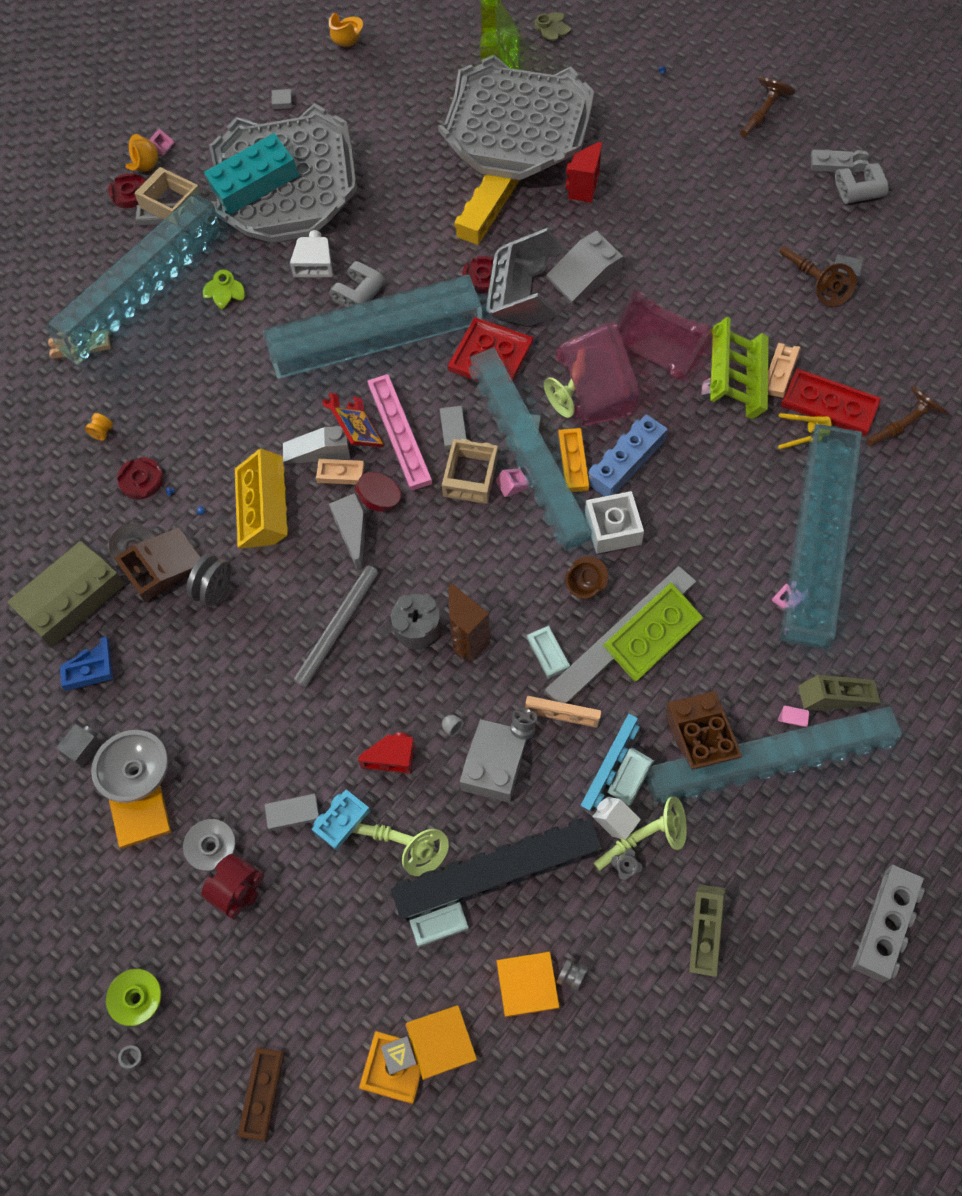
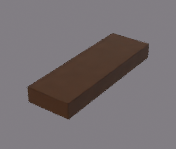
(261, 1094)

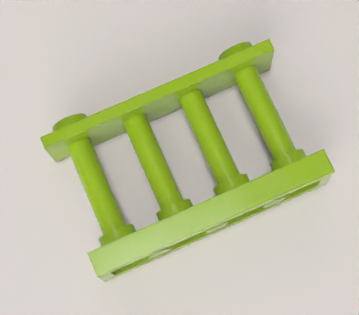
(756, 364)

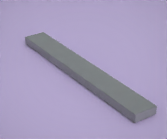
(597, 658)

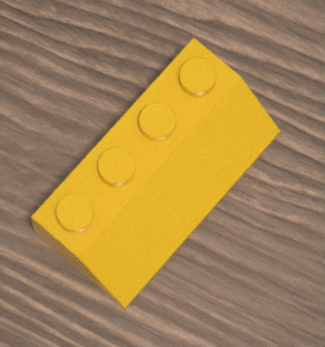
(260, 500)

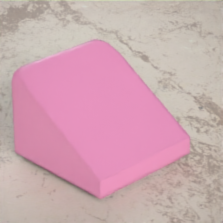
(162, 142)
(511, 482)
(794, 716)

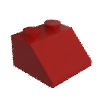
(584, 173)

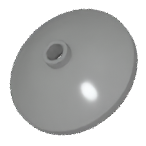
(121, 757)

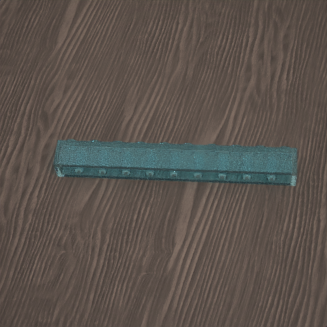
(530, 449)
(778, 753)

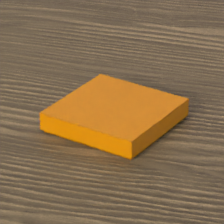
(140, 819)
(527, 984)
(440, 1042)
(376, 1076)

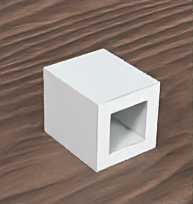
(616, 817)

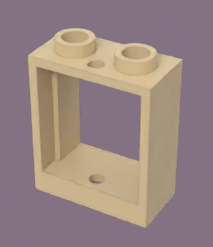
(162, 180)
(464, 489)

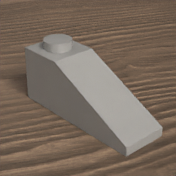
(316, 445)
(351, 523)

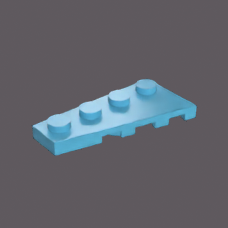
(616, 754)

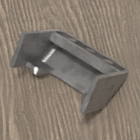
(512, 279)

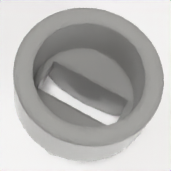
(452, 725)
(135, 1054)

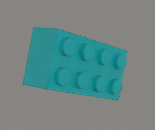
(251, 173)

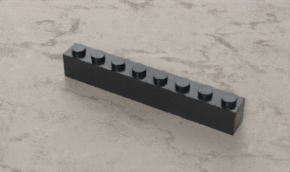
(496, 870)

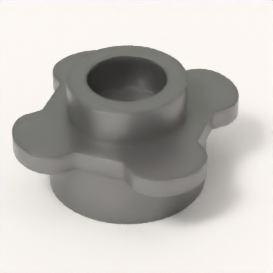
(626, 871)

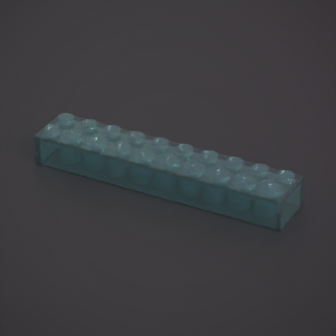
(134, 279)
(372, 326)
(821, 538)

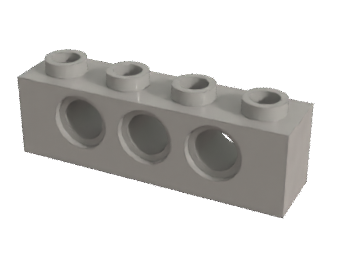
(868, 959)

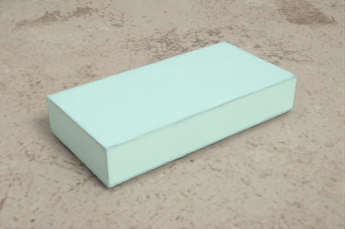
(548, 652)
(630, 776)
(438, 924)

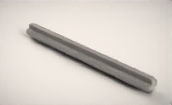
(336, 626)

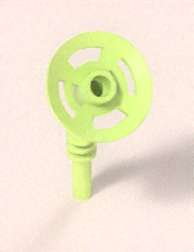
(561, 394)
(668, 823)
(421, 846)

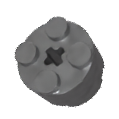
(420, 609)

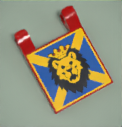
(354, 422)

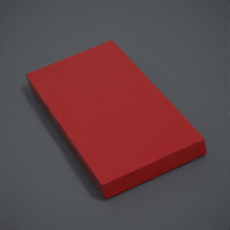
(825, 398)

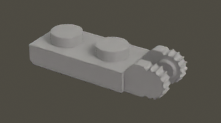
(835, 160)

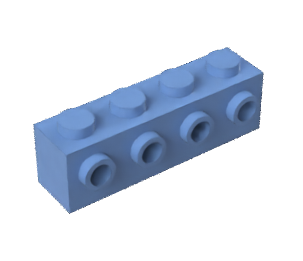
(627, 456)

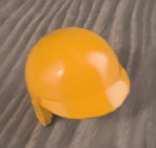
(345, 32)
(142, 153)

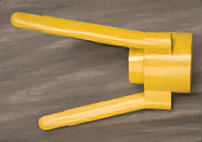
(811, 423)

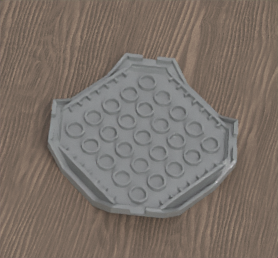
(516, 119)
(308, 202)

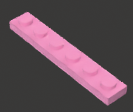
(399, 432)

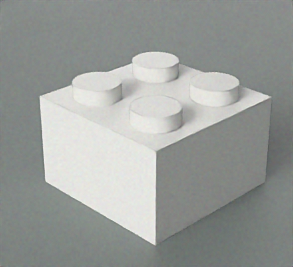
(614, 522)

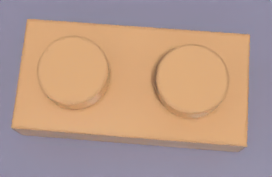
(339, 471)

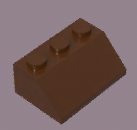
(468, 625)

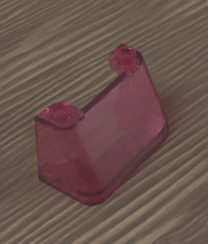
(662, 335)
(600, 374)

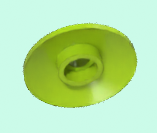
(121, 993)

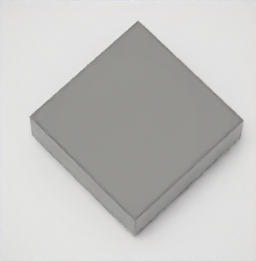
(282, 99)

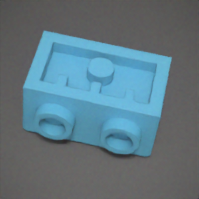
(340, 819)

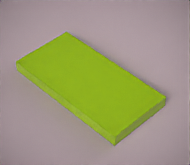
(652, 631)

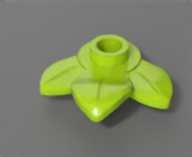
(223, 291)

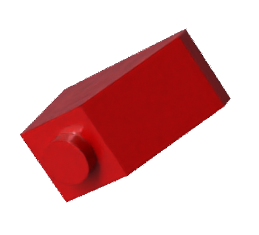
(390, 754)

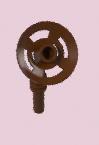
(775, 90)
(829, 281)
(924, 406)

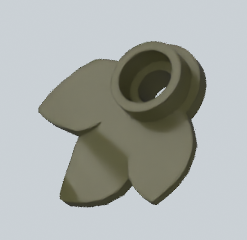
(551, 25)

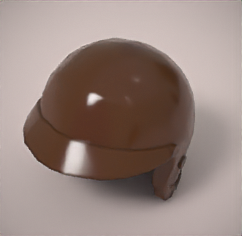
(586, 577)

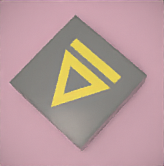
(398, 1055)

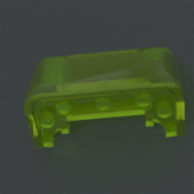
(499, 33)

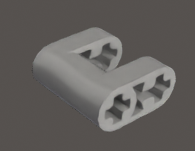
(873, 187)
(370, 284)

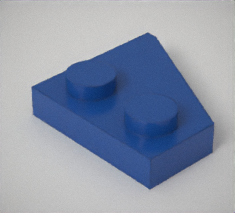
(88, 667)

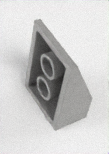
(586, 267)
(492, 762)

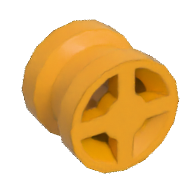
(99, 426)

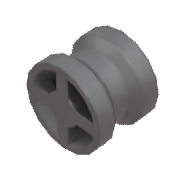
(523, 723)
(572, 975)

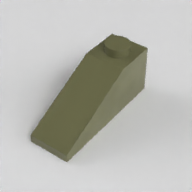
(837, 692)
(707, 930)

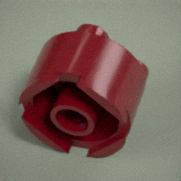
(232, 886)

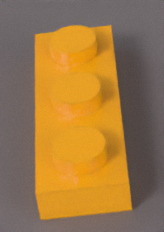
(573, 459)

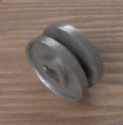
(209, 580)

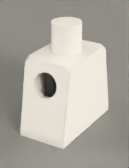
(312, 257)

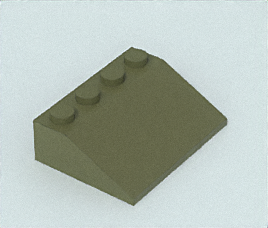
(66, 593)

